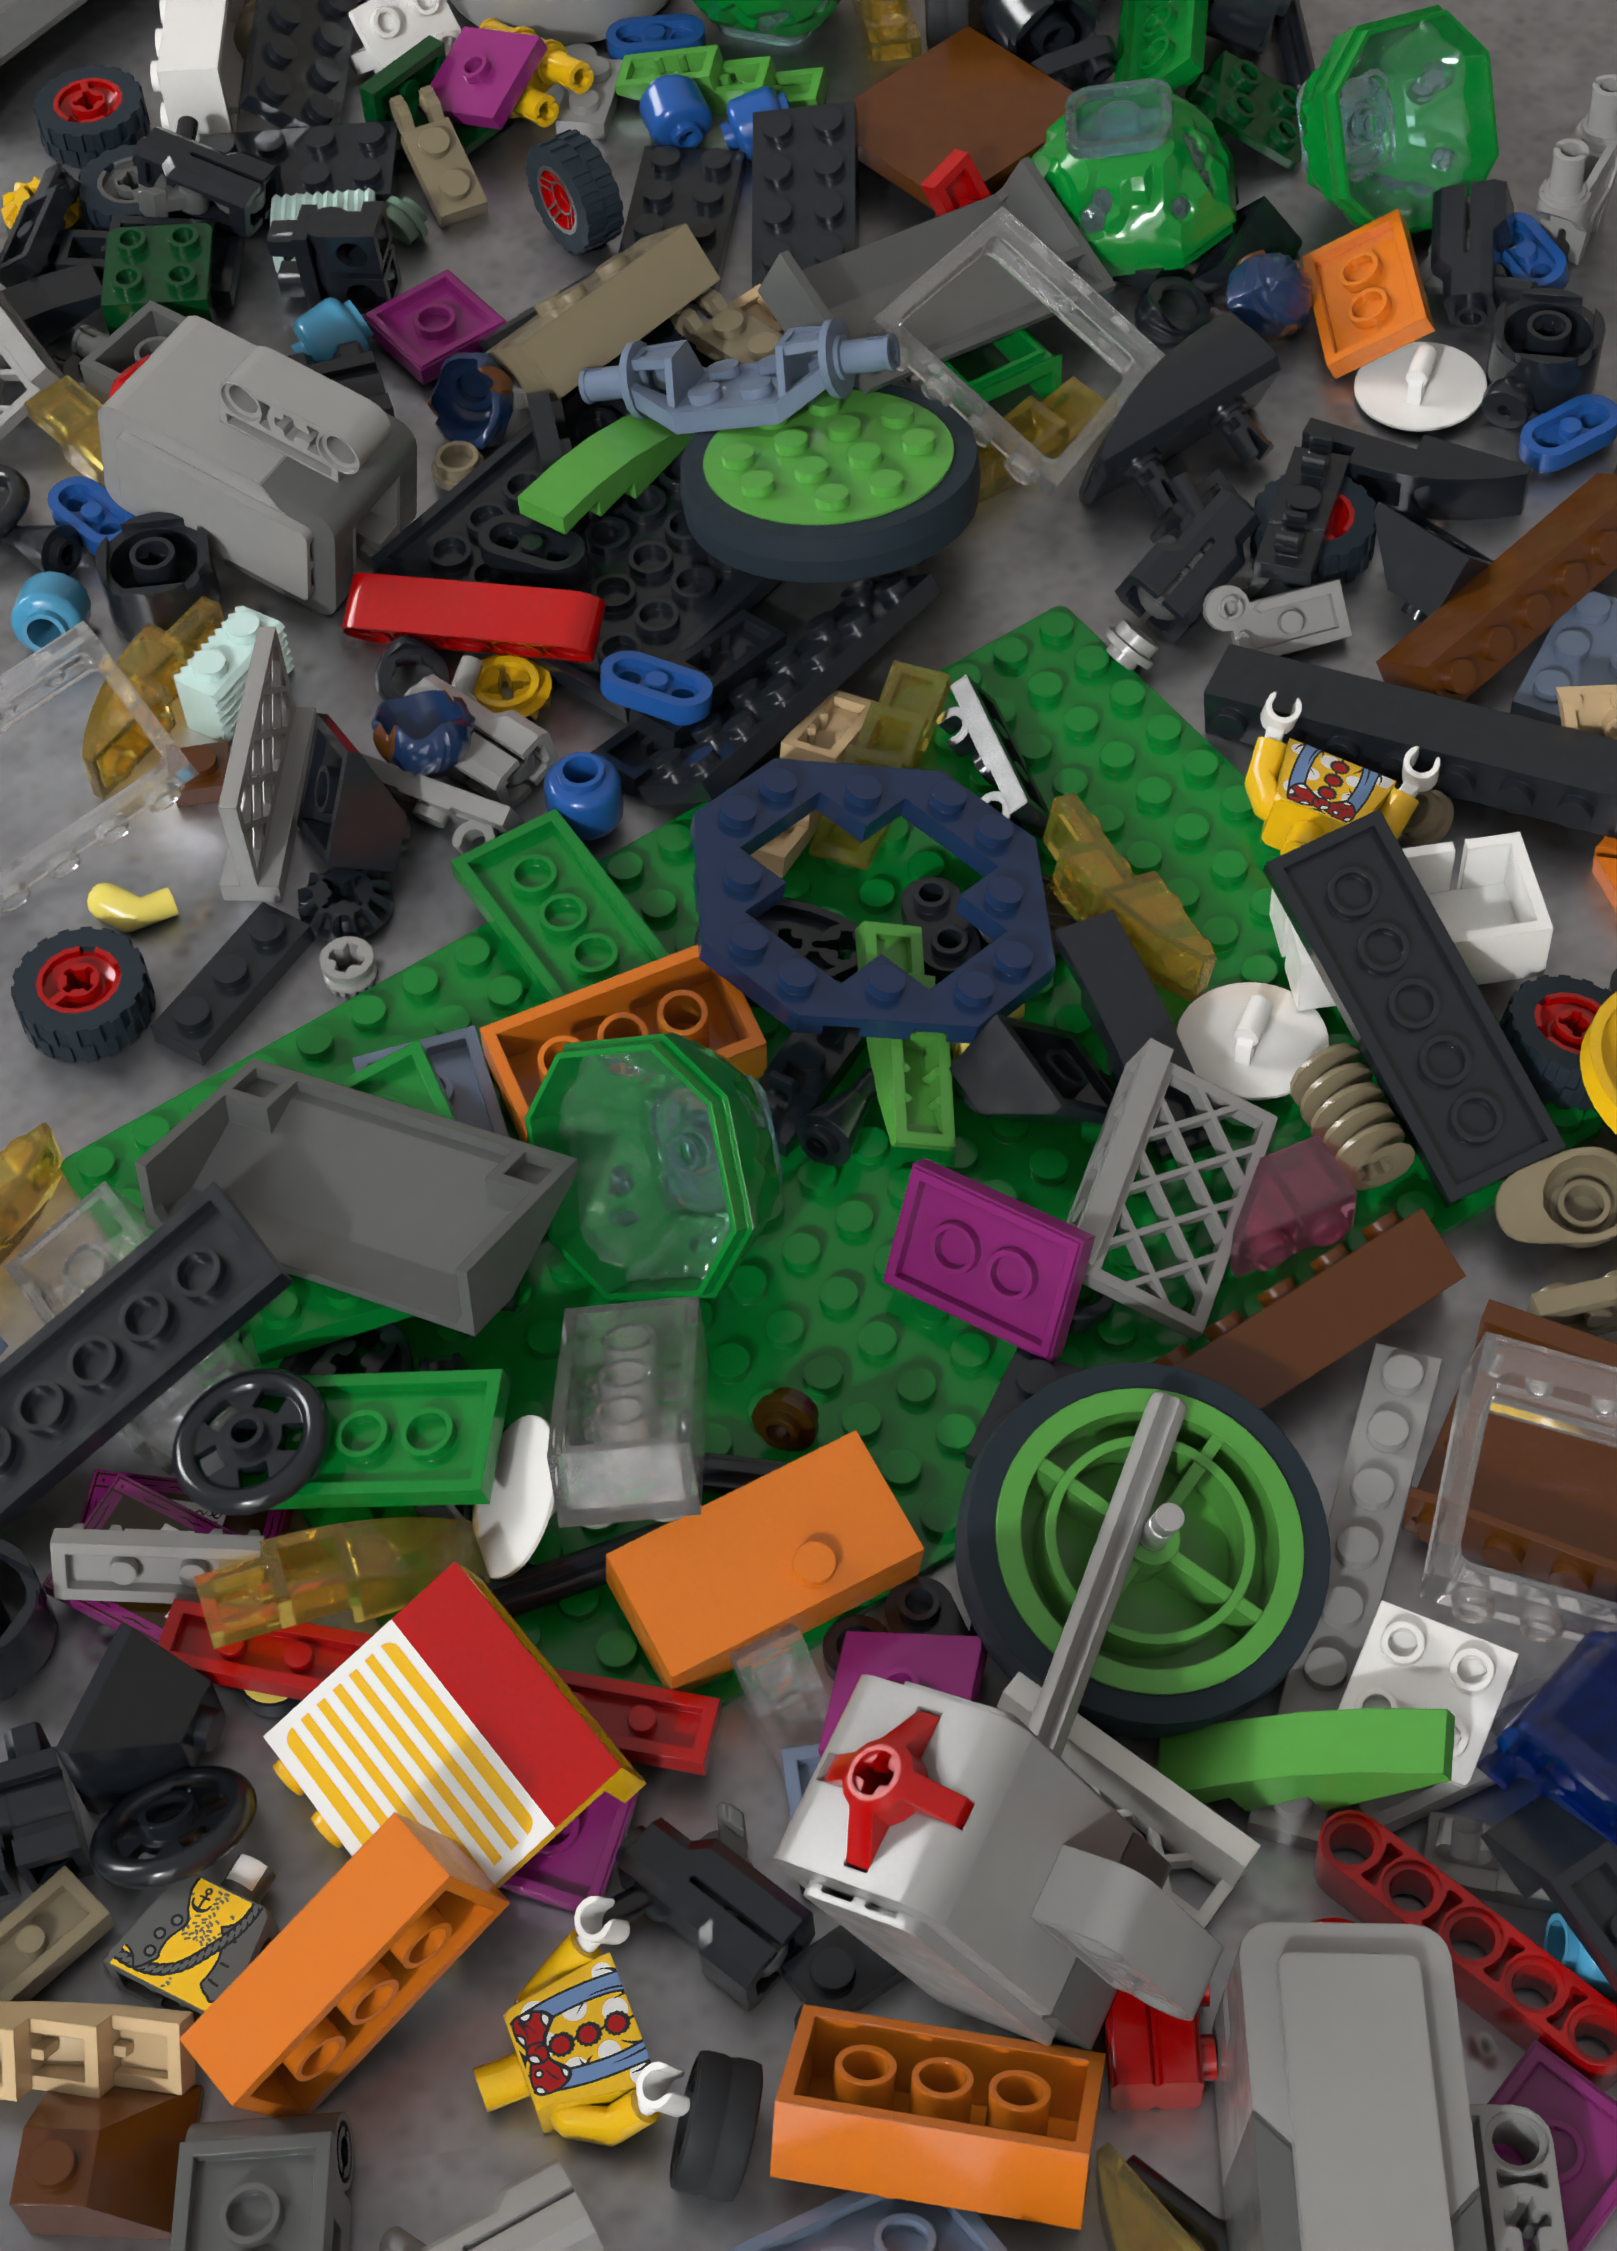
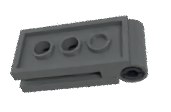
(265, 2185)

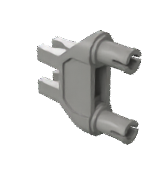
(1583, 173)

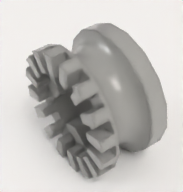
(356, 977)

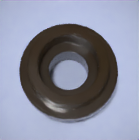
(786, 1419)

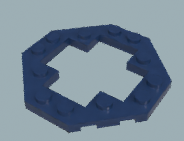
(881, 996)

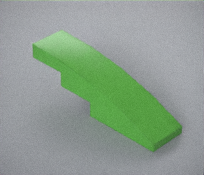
(719, 78)
(600, 470)
(914, 1073)
(1315, 1754)

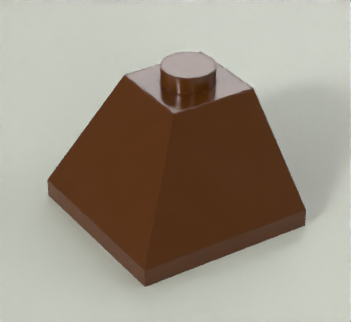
(103, 2163)

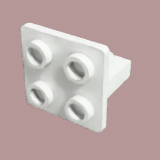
(396, 26)

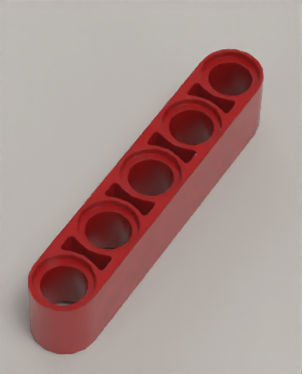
(475, 616)
(1457, 1915)

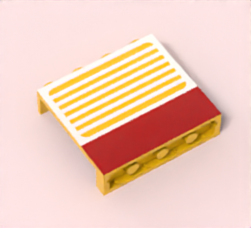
(453, 1729)

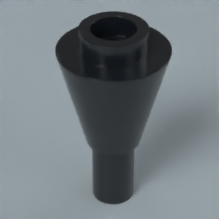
(47, 546)
(834, 1127)

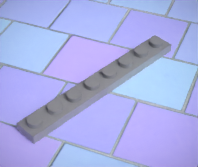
(1362, 1547)

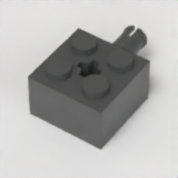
(111, 354)

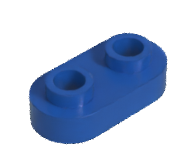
(654, 34)
(1535, 255)
(1568, 432)
(88, 509)
(656, 687)

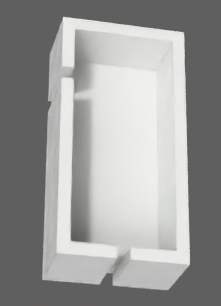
(199, 64)
(1491, 916)

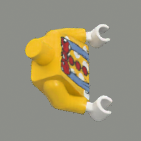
(1312, 793)
(581, 2044)

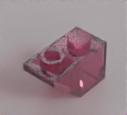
(1291, 1205)

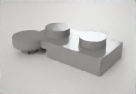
(594, 109)
(1280, 621)

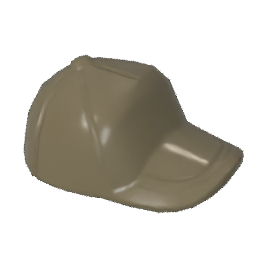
(1562, 1199)

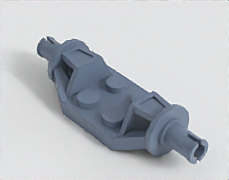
(735, 393)

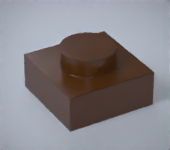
(211, 764)

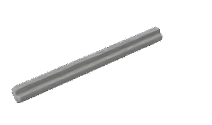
(1106, 1571)

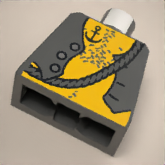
(196, 1939)

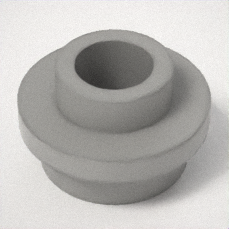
(1131, 645)

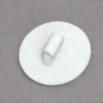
(1421, 387)
(1250, 1038)
(519, 1501)

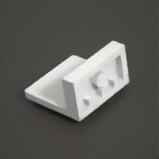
(1433, 1666)

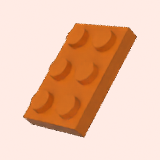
(1367, 294)

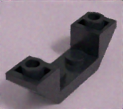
(1574, 1867)

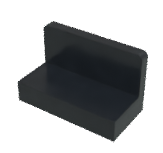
(1256, 229)

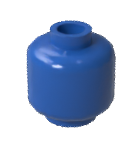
(675, 112)
(739, 126)
(585, 793)

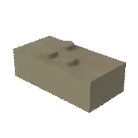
(604, 312)

